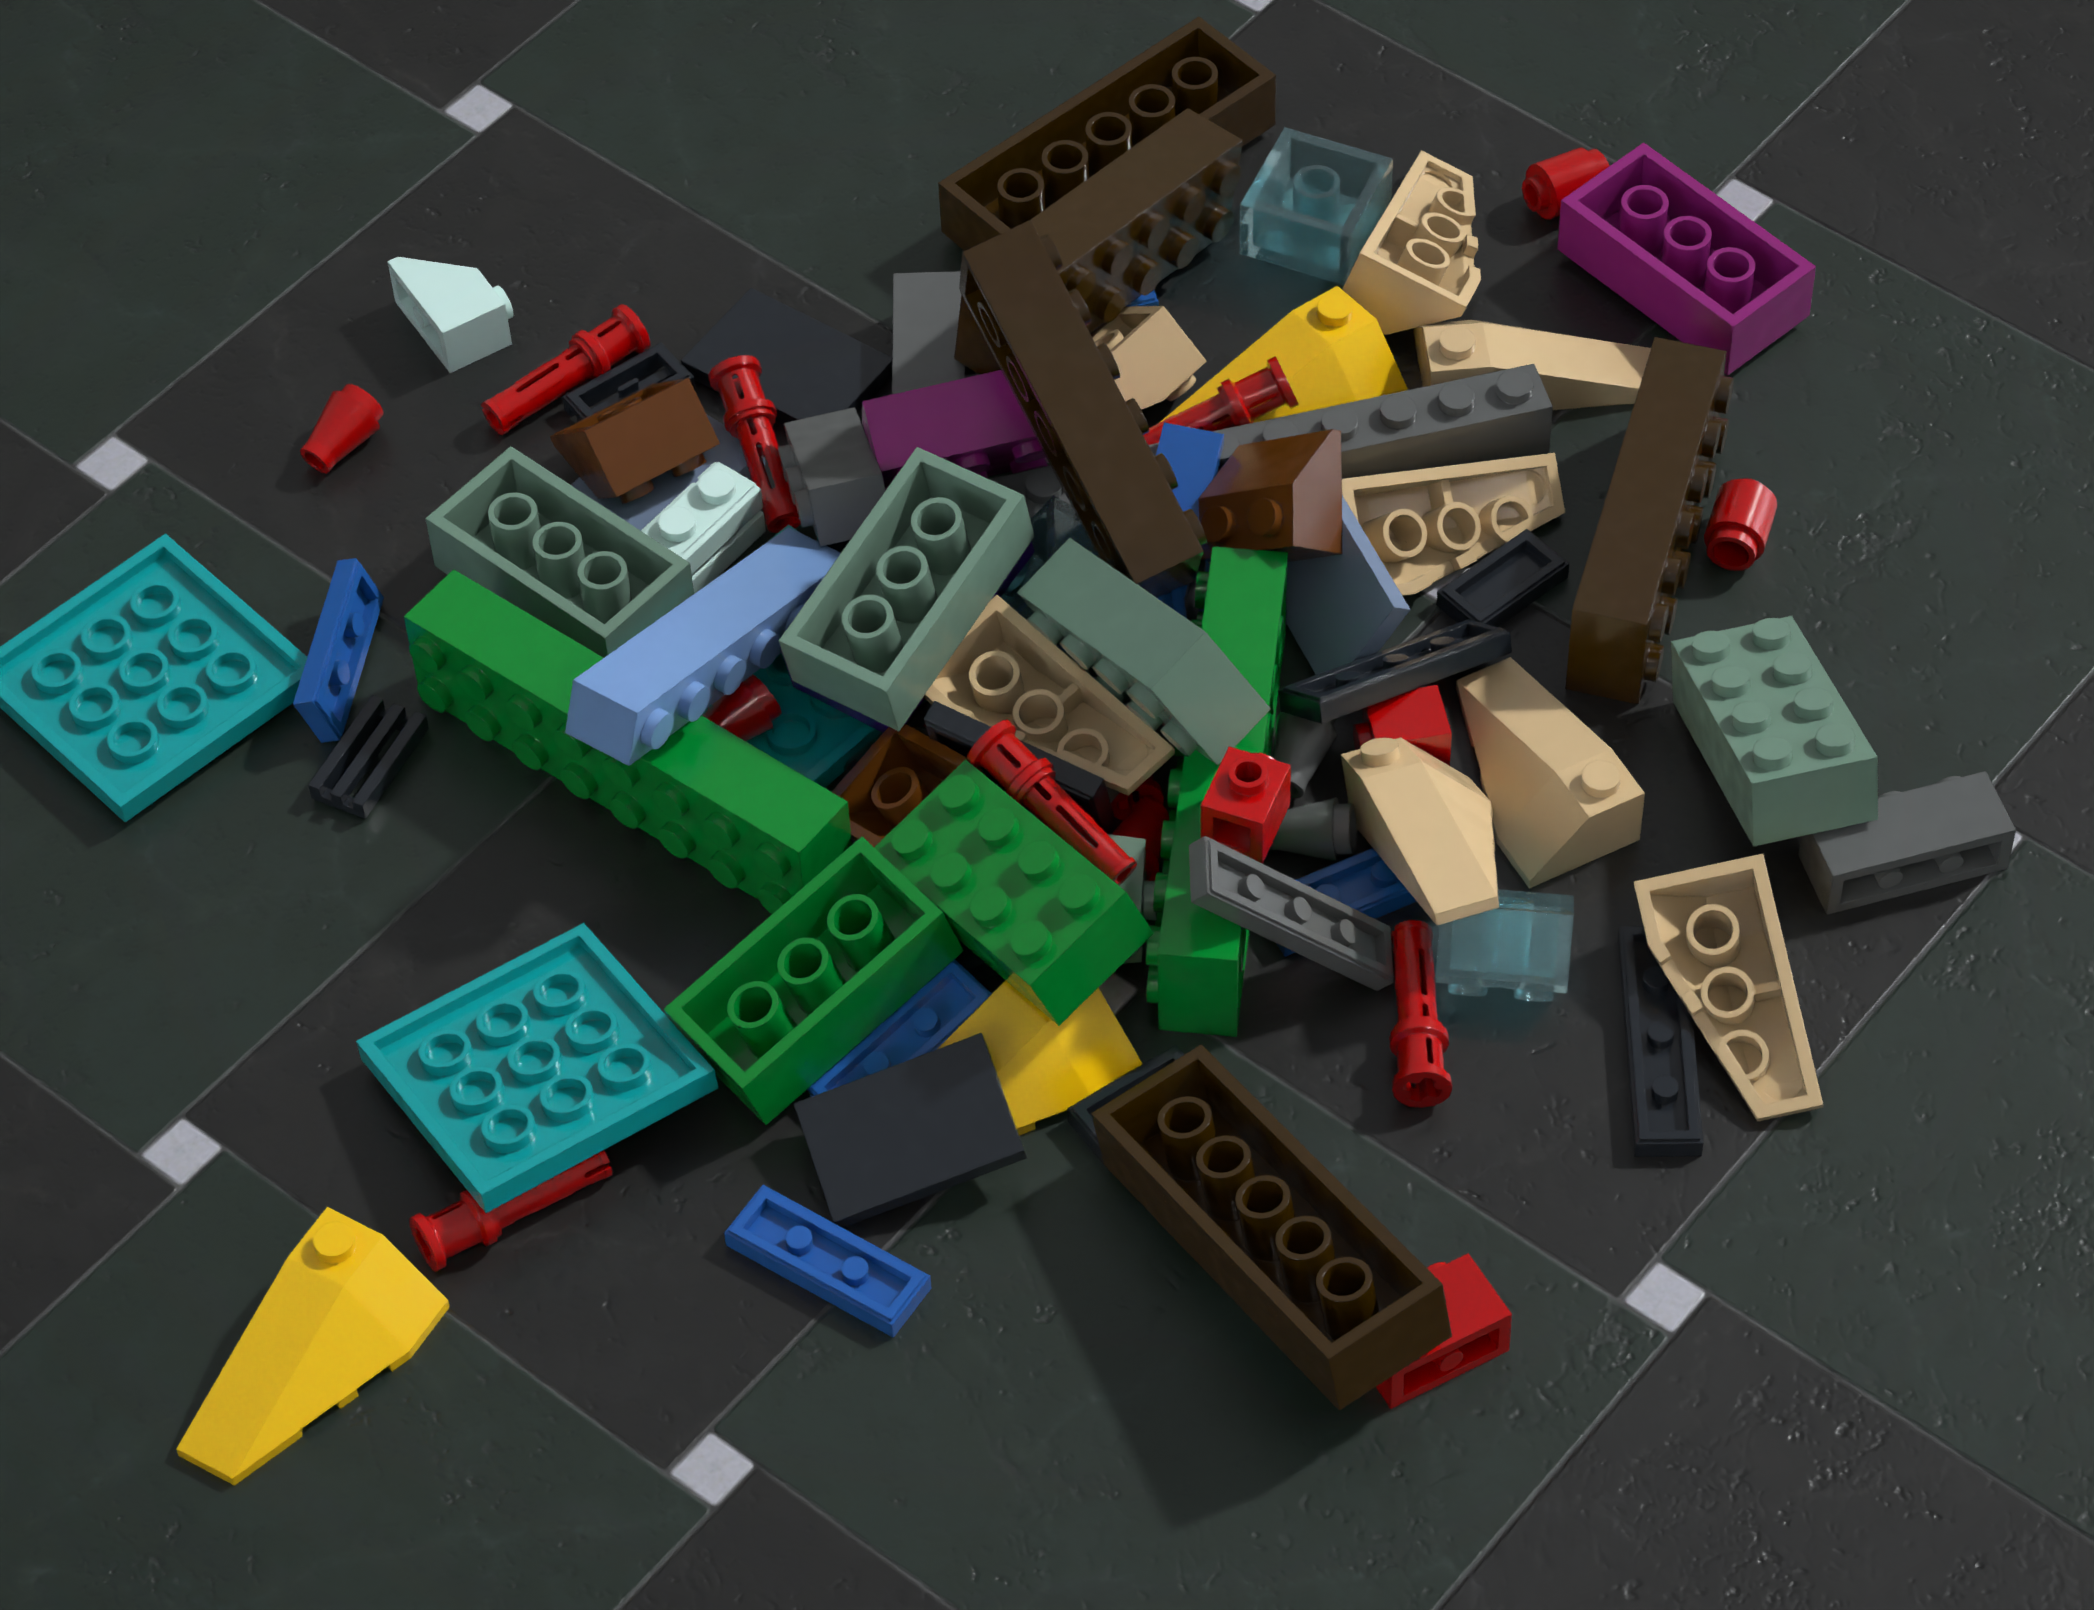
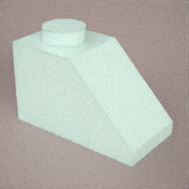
(452, 309)

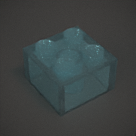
(1314, 205)

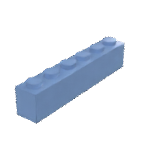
(696, 650)

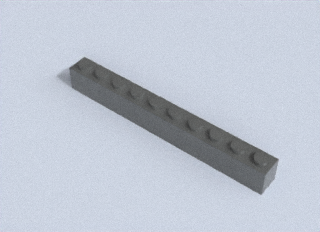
(1407, 430)

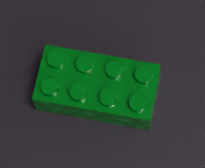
(1016, 892)
(814, 979)

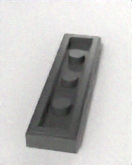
(1290, 913)

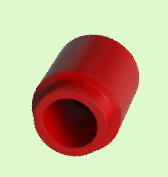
(1558, 177)
(1739, 523)

